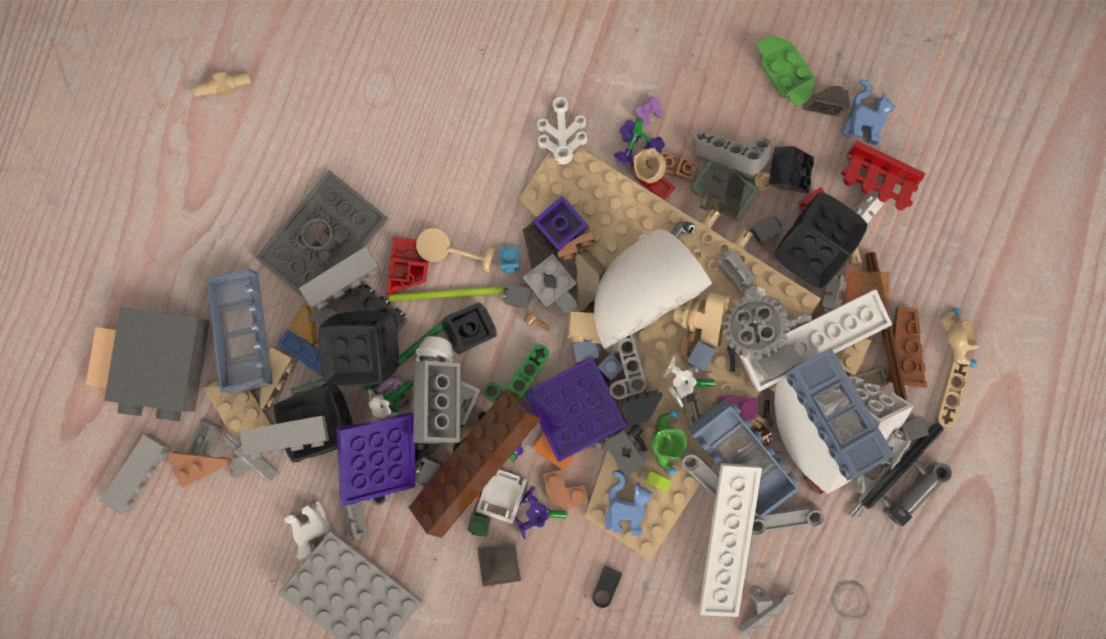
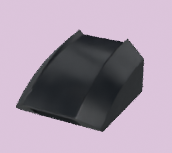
(469, 328)

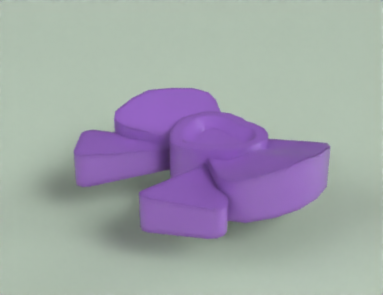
(652, 105)

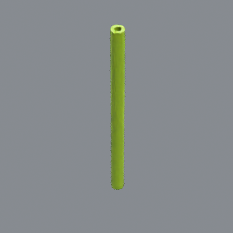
(446, 293)

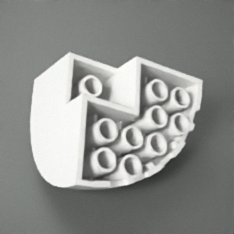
(645, 284)
(802, 436)

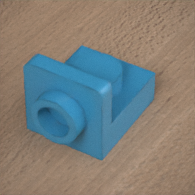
(509, 259)

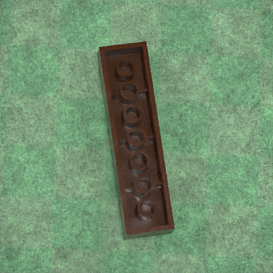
(474, 463)

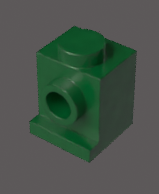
(479, 524)

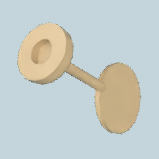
(435, 245)

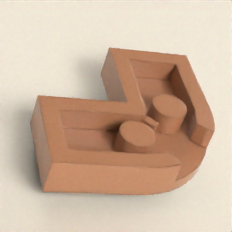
(563, 496)

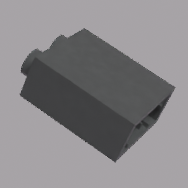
(156, 363)

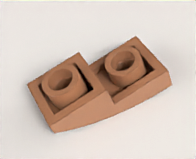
(679, 166)
(571, 249)

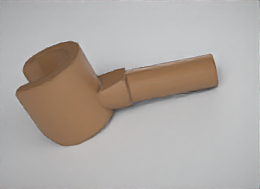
(530, 319)

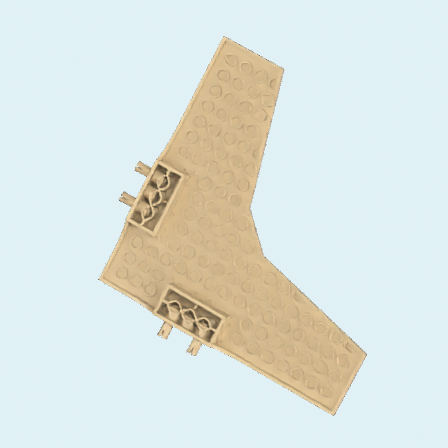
(618, 214)

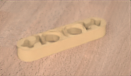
(949, 389)

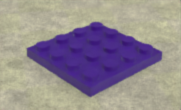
(576, 409)
(376, 458)

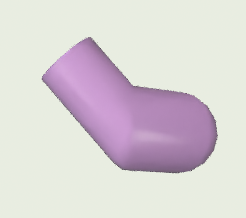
(391, 383)

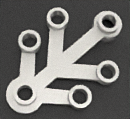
(562, 133)

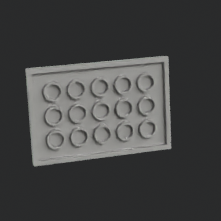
(349, 593)

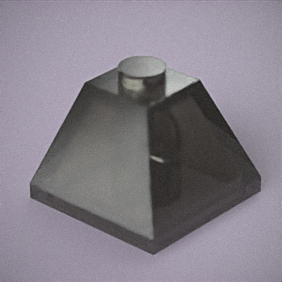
(830, 101)
(499, 564)

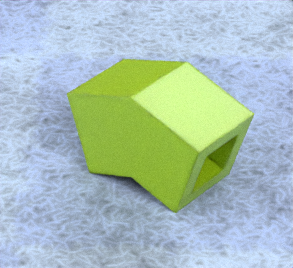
(658, 481)

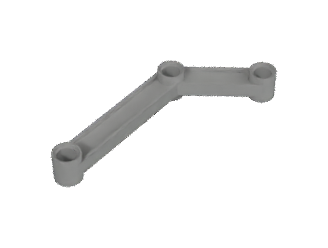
(775, 520)

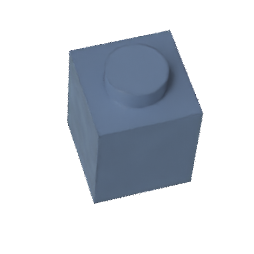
(586, 350)
(700, 357)
(610, 367)

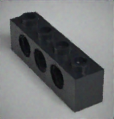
(381, 304)

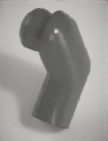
(683, 228)

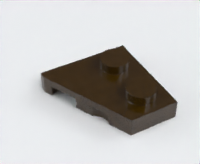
(537, 244)

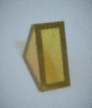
(303, 326)

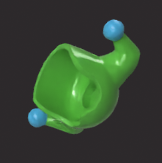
(668, 442)

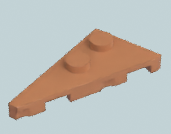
(193, 467)

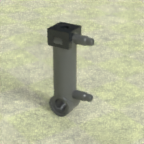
(902, 509)

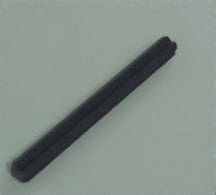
(901, 467)

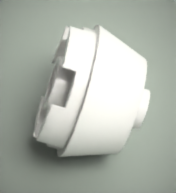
(434, 349)

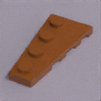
(908, 347)

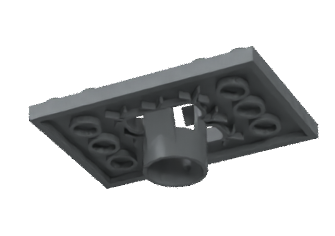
(344, 211)

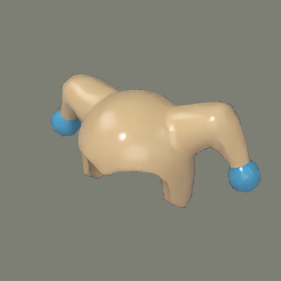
(960, 337)

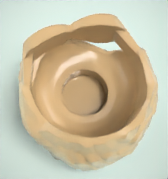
(649, 165)

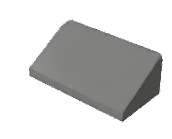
(779, 362)
(206, 438)

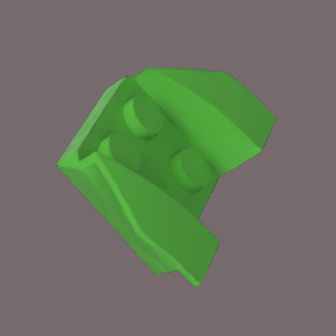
(786, 69)

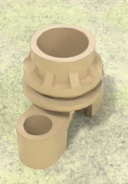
(708, 317)

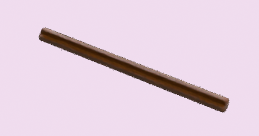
(889, 341)

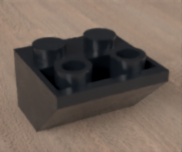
(791, 169)
(641, 409)

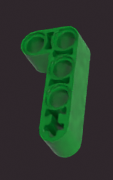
(520, 375)

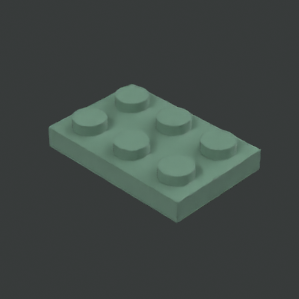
(748, 193)

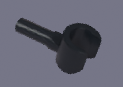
(731, 352)
(767, 414)
(636, 430)

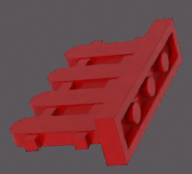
(886, 166)

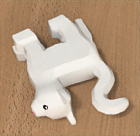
(314, 528)

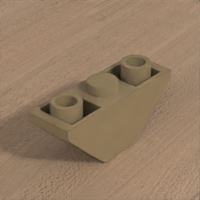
(588, 278)

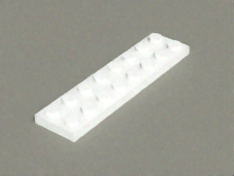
(831, 330)
(730, 539)

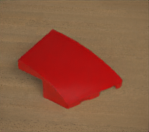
(406, 266)

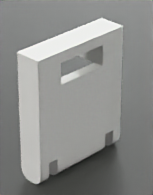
(503, 492)

